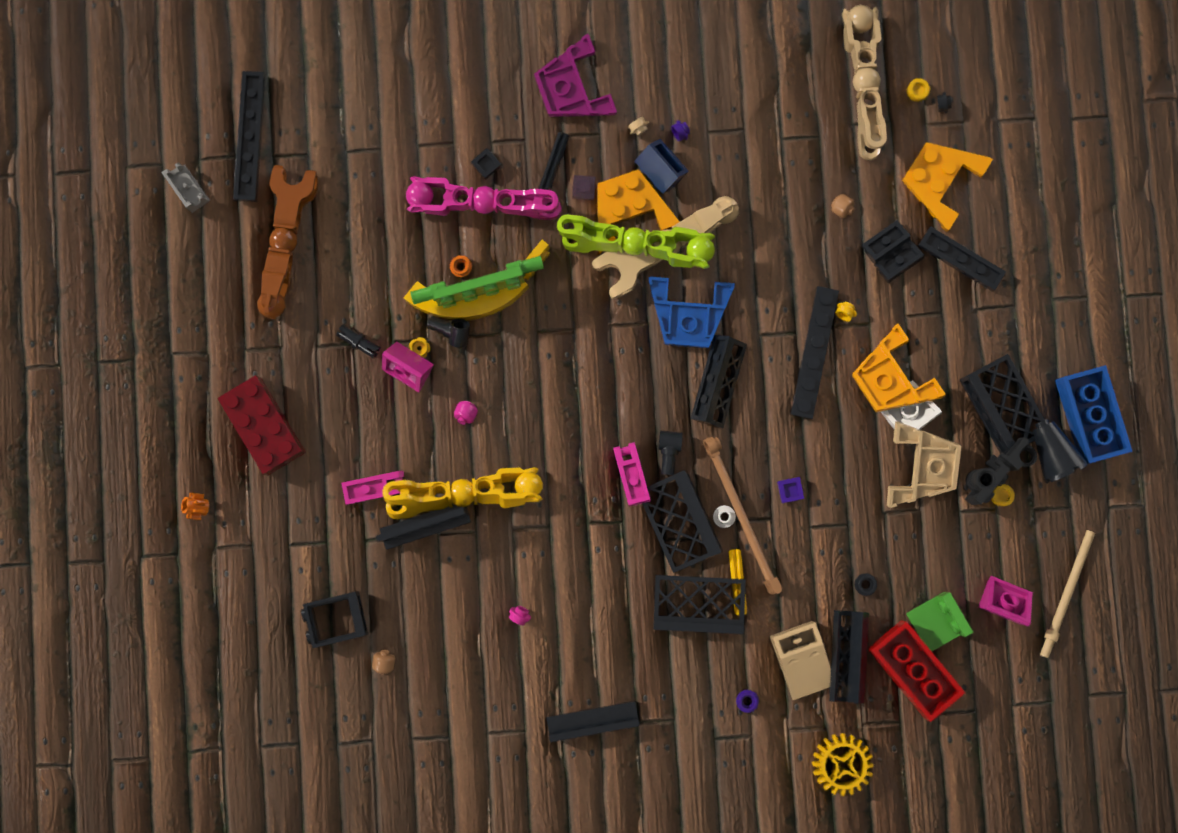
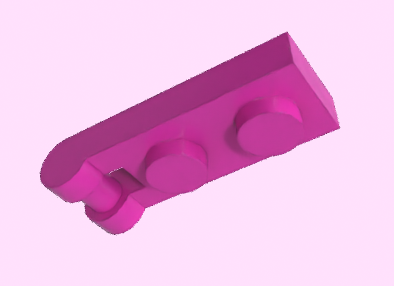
(632, 475)
(369, 487)

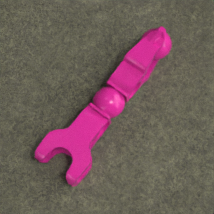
(483, 199)

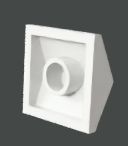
(914, 415)

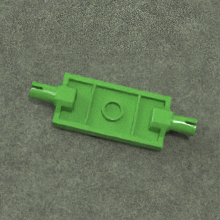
(469, 290)

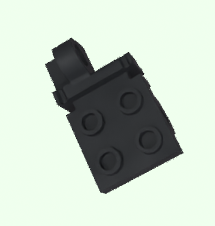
(997, 472)

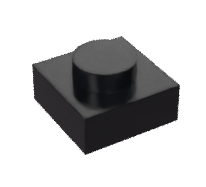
(486, 163)

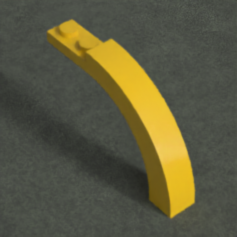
(484, 304)

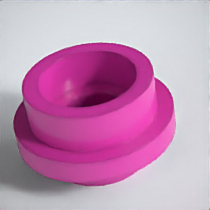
(519, 615)

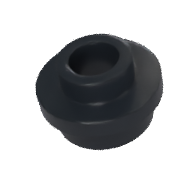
(944, 102)
(872, 584)

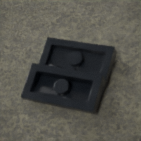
(892, 251)

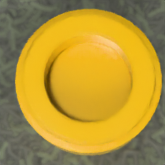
(918, 90)
(1003, 495)

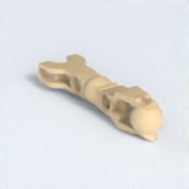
(866, 78)
(722, 211)

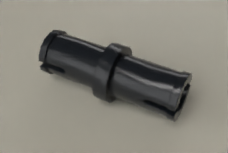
(358, 341)

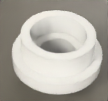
(716, 516)

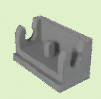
(186, 187)

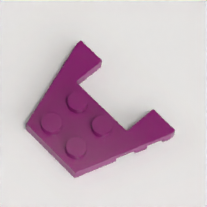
(563, 88)

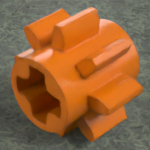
(195, 506)

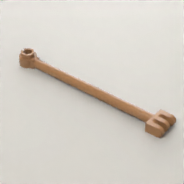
(712, 447)

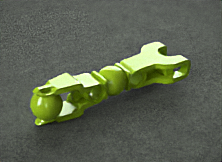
(635, 241)

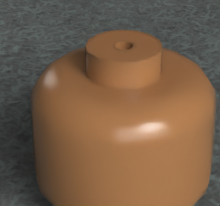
(843, 206)
(383, 662)

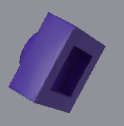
(790, 490)

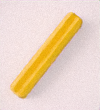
(736, 573)

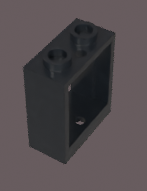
(358, 617)

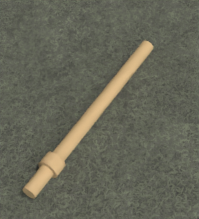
(1052, 634)

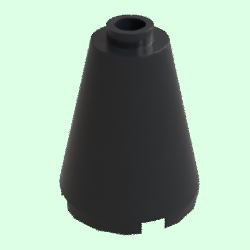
(1056, 452)

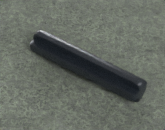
(554, 161)

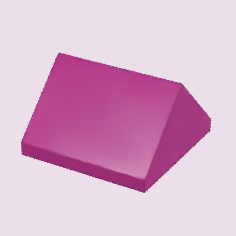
(406, 366)
(1007, 601)

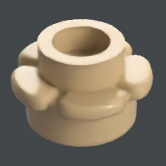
(638, 126)

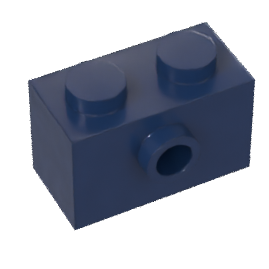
(661, 166)

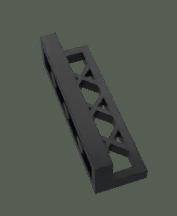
(715, 379)
(852, 656)
(592, 721)

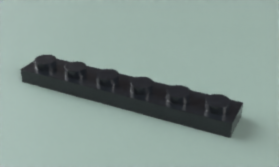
(249, 136)
(814, 352)

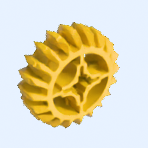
(859, 776)

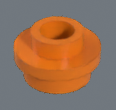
(457, 260)

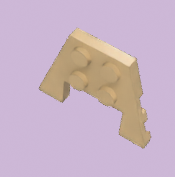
(934, 465)

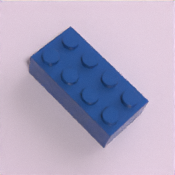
(1093, 414)

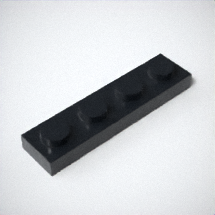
(961, 259)

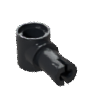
(456, 330)
(669, 444)

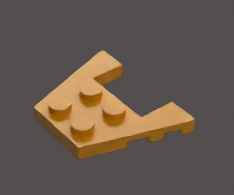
(933, 174)
(630, 197)
(886, 383)

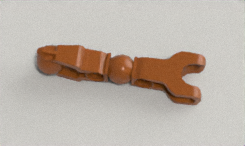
(283, 239)

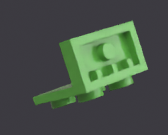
(939, 621)

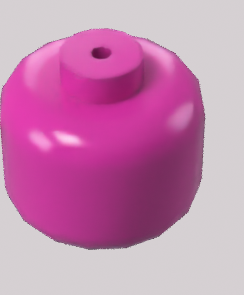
(465, 412)

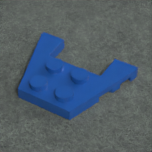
(689, 322)

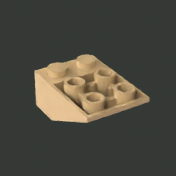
(802, 659)

